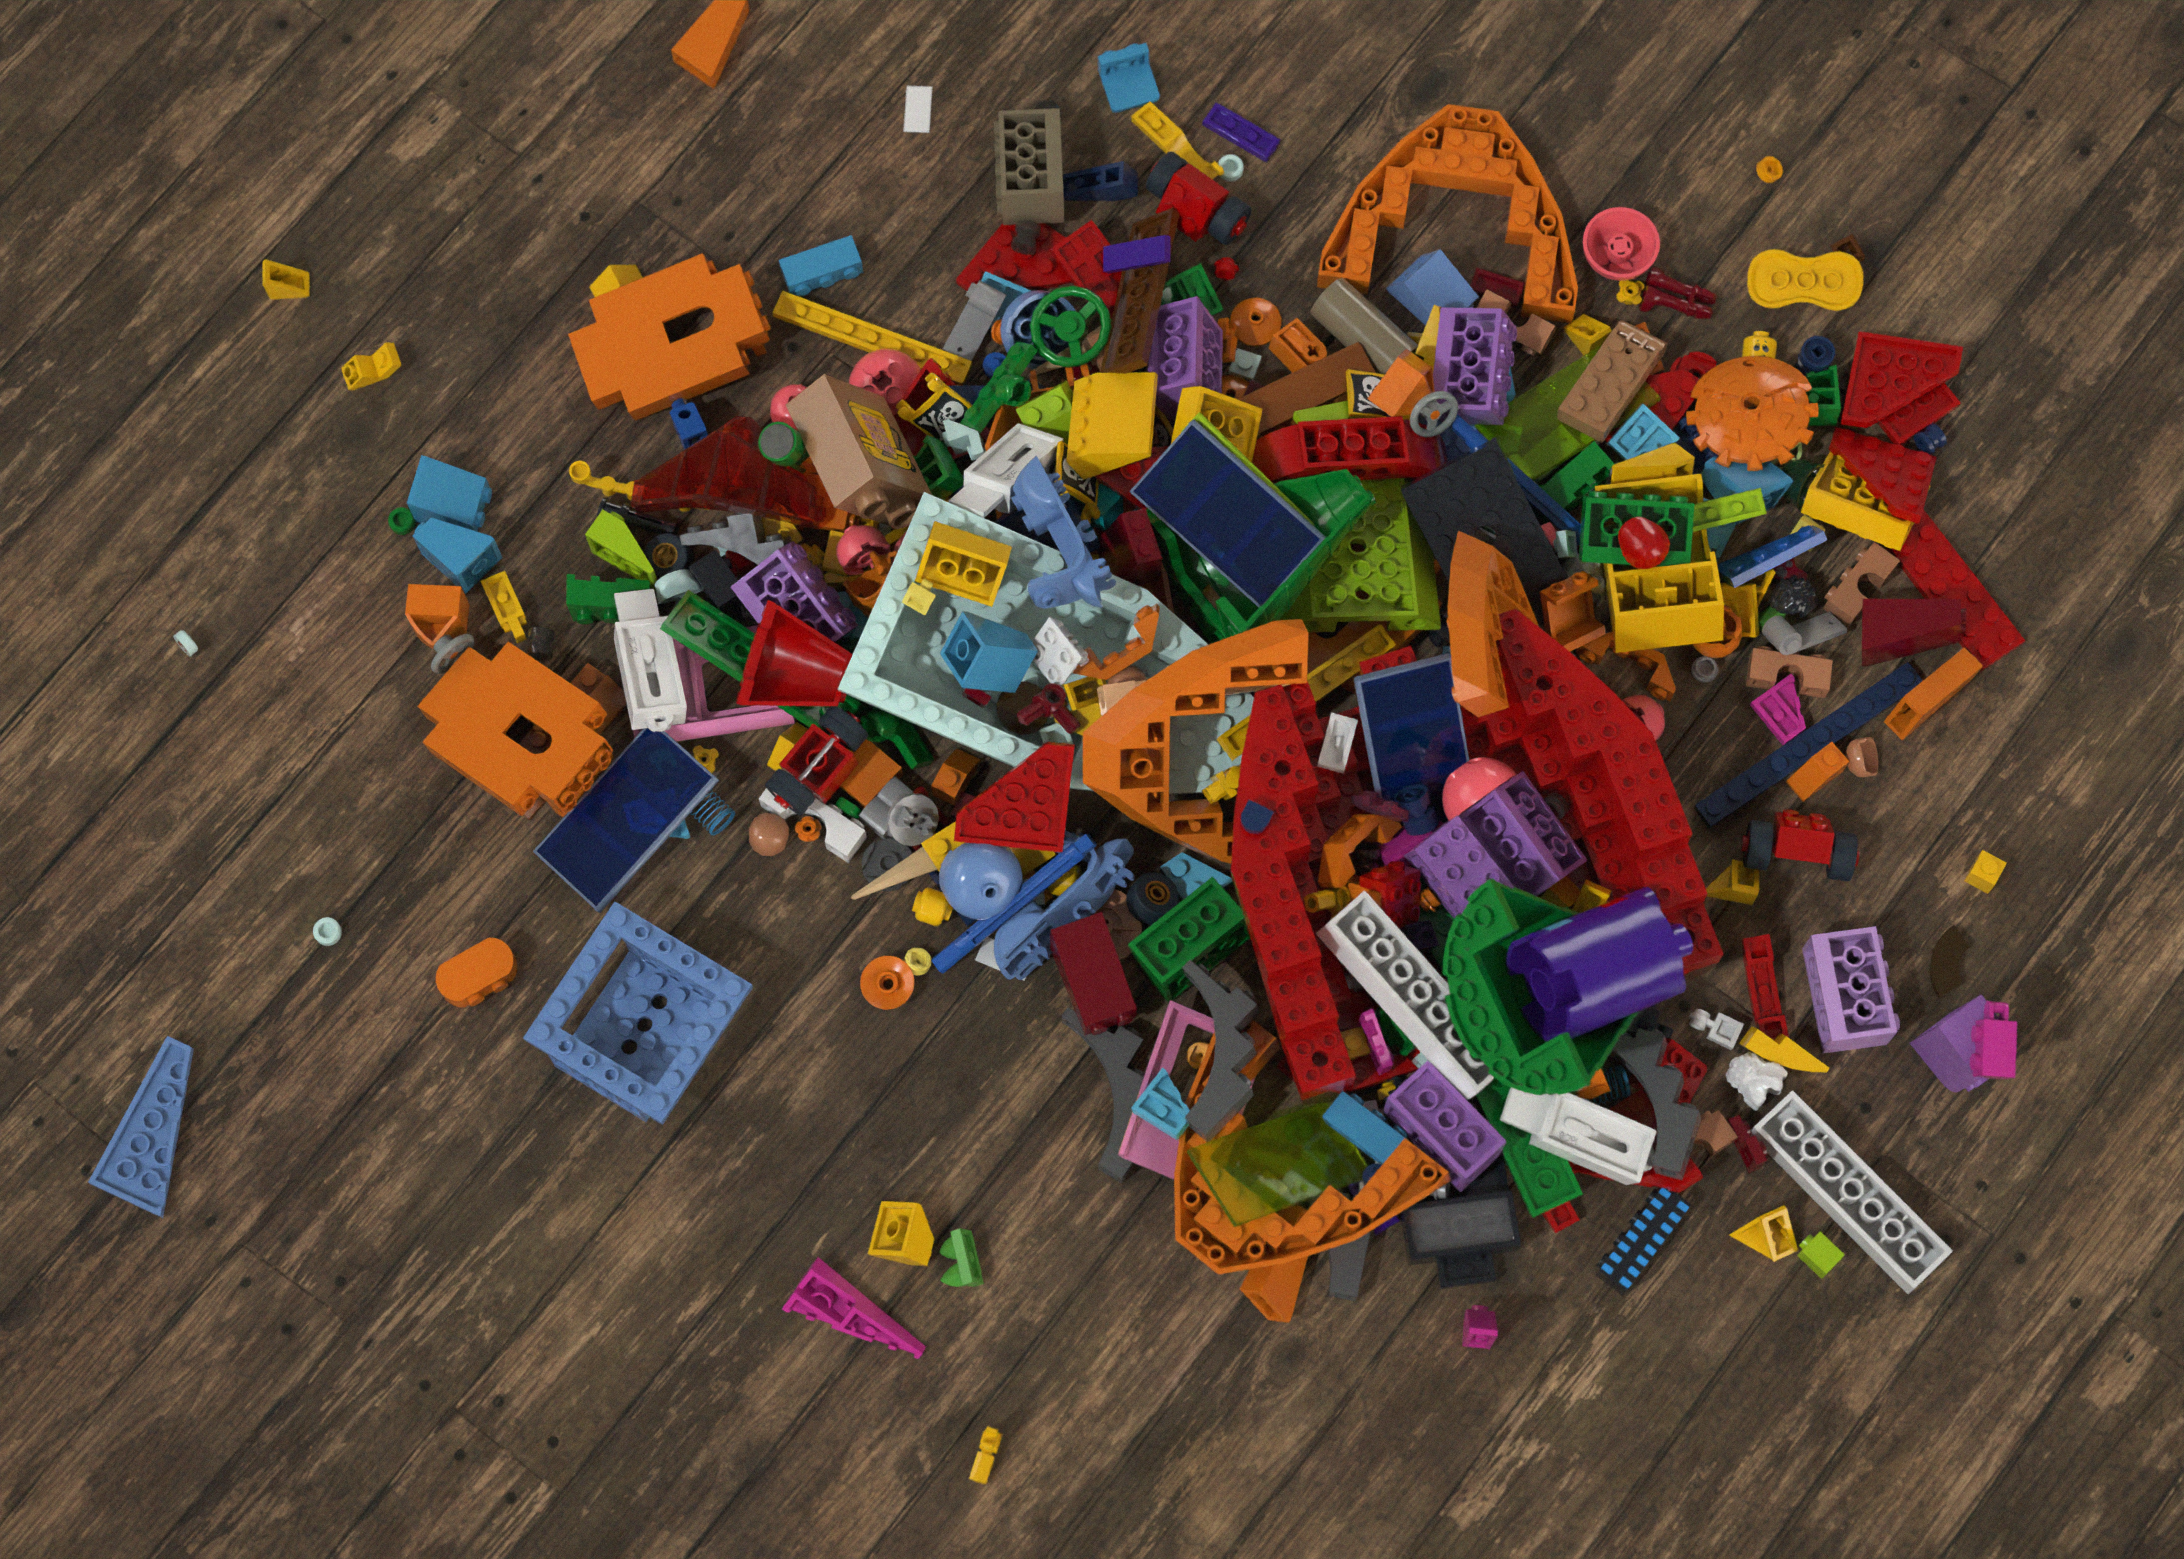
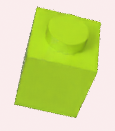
(1819, 1254)

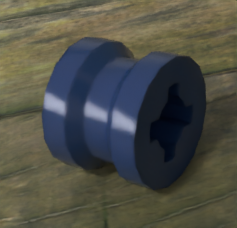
(1930, 439)

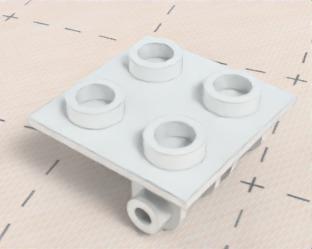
(1057, 652)

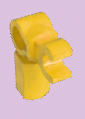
(1332, 899)
(984, 1460)

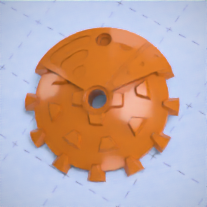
(1758, 433)

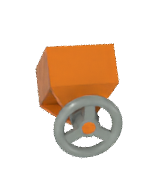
(1410, 391)
(440, 621)

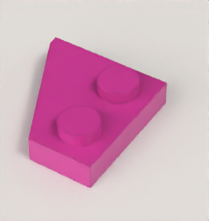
(1781, 710)
(1379, 1052)

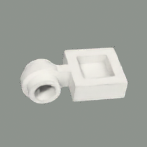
(1722, 1030)

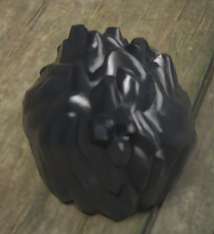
(1793, 596)

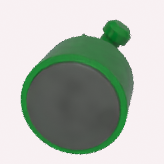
(783, 446)

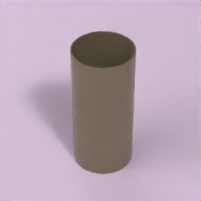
(1356, 319)

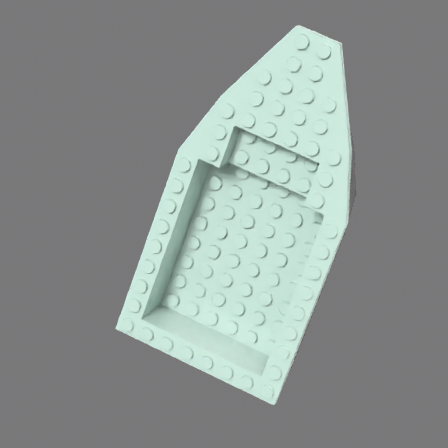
(903, 673)

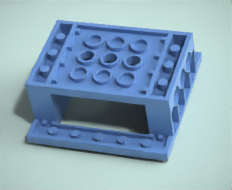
(698, 1010)

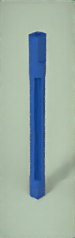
(1532, 491)
(1029, 890)

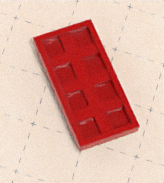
(1083, 262)

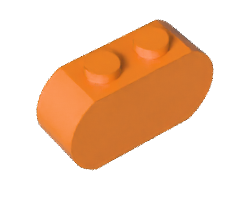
(476, 973)

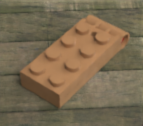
(1611, 380)

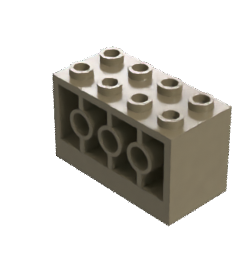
(1029, 166)

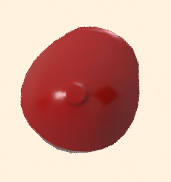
(1643, 543)

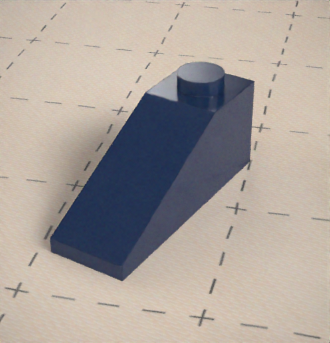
(1101, 183)

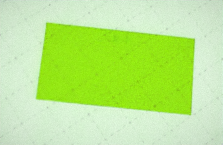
(1531, 430)
(1277, 1164)

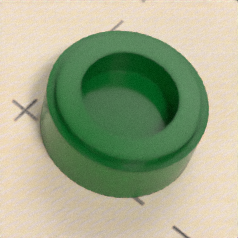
(401, 521)
(848, 808)

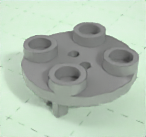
(902, 814)

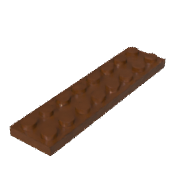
(1138, 302)

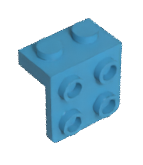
(1127, 77)

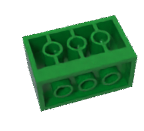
(1604, 547)
(1198, 929)

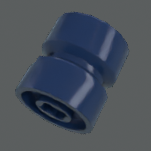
(1815, 355)
(1421, 812)

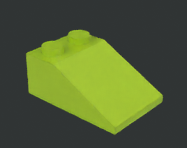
(1049, 411)
(615, 544)

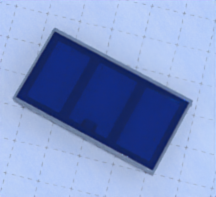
(1227, 513)
(1412, 727)
(625, 817)

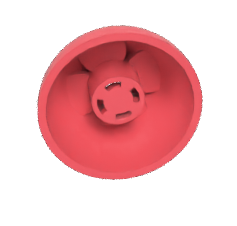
(1620, 232)
(890, 365)
(1472, 783)

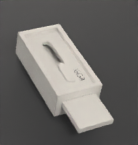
(993, 475)
(647, 663)
(1583, 1133)

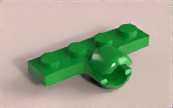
(1004, 387)
(884, 726)

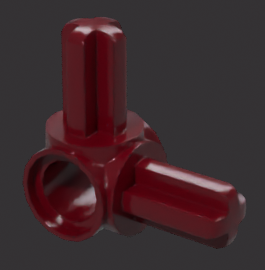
(1043, 707)

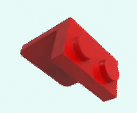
(1398, 889)
(1691, 1068)

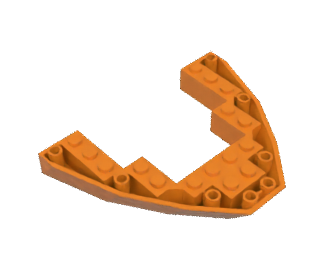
(1469, 153)
(1479, 590)
(1130, 743)
(1271, 1240)

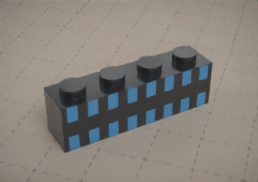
(1642, 1240)

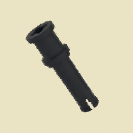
(638, 518)

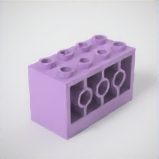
(1850, 989)

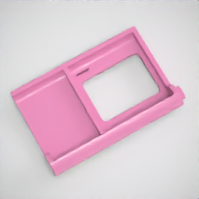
(703, 723)
(1142, 1141)

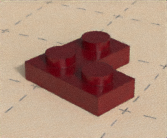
(1749, 1148)

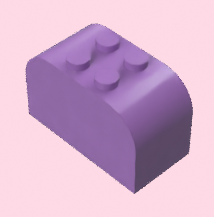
(1948, 1046)

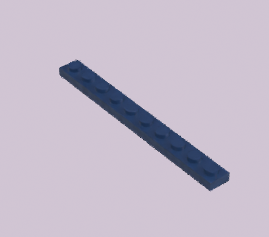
(1801, 748)

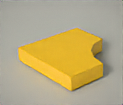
(1744, 604)

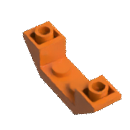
(1146, 625)
(1661, 684)
(1335, 862)

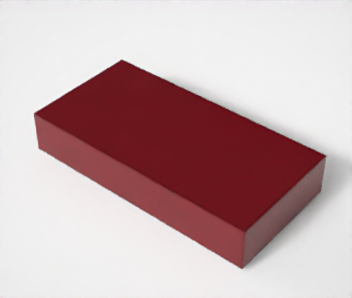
(1501, 285)

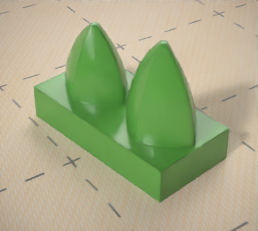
(967, 1269)

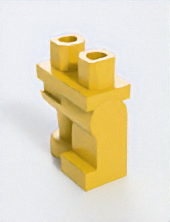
(1224, 785)

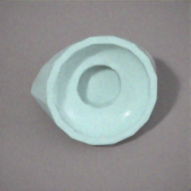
(675, 585)

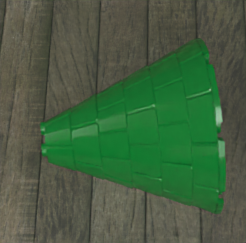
(1329, 500)
(1488, 1001)

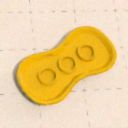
(1824, 280)

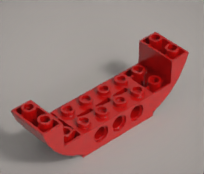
(1363, 446)

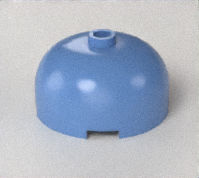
(1017, 319)
(980, 879)

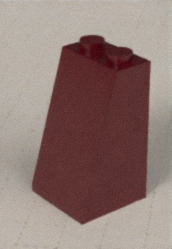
(1131, 548)
(1908, 627)
(1092, 974)

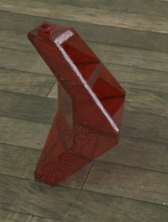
(733, 476)

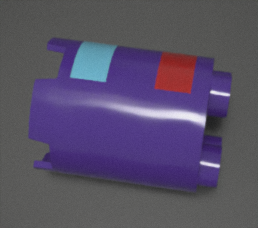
(1600, 965)

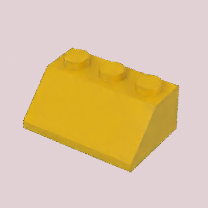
(963, 563)

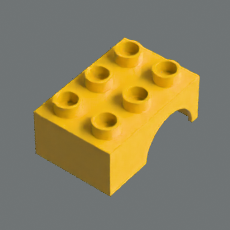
(1666, 602)

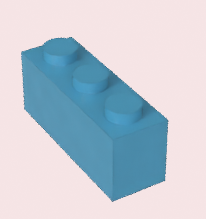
(821, 266)
(1363, 1128)

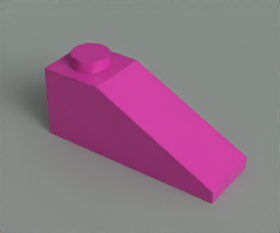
(1479, 1327)

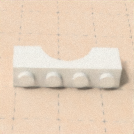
(842, 835)

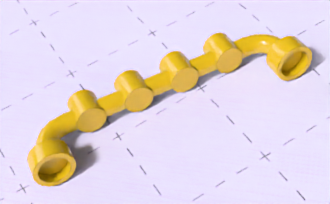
(581, 474)

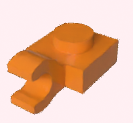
(1229, 340)

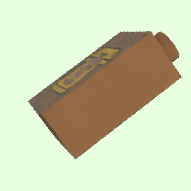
(858, 451)

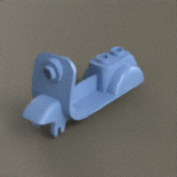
(1046, 512)
(1025, 937)

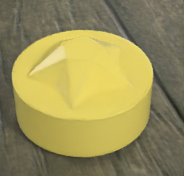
(918, 960)

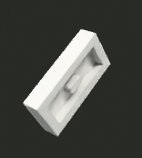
(1337, 743)

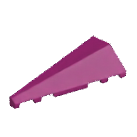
(832, 1299)

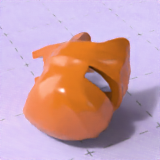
(870, 582)

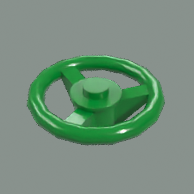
(1071, 326)

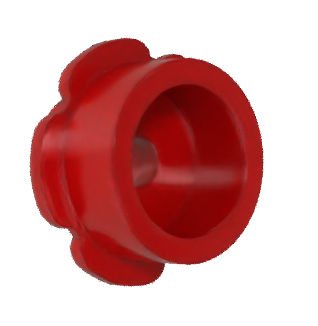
(1225, 268)

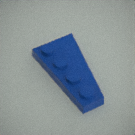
(1760, 560)

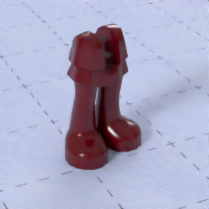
(1653, 297)

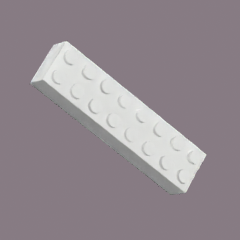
(1404, 988)
(1851, 1192)

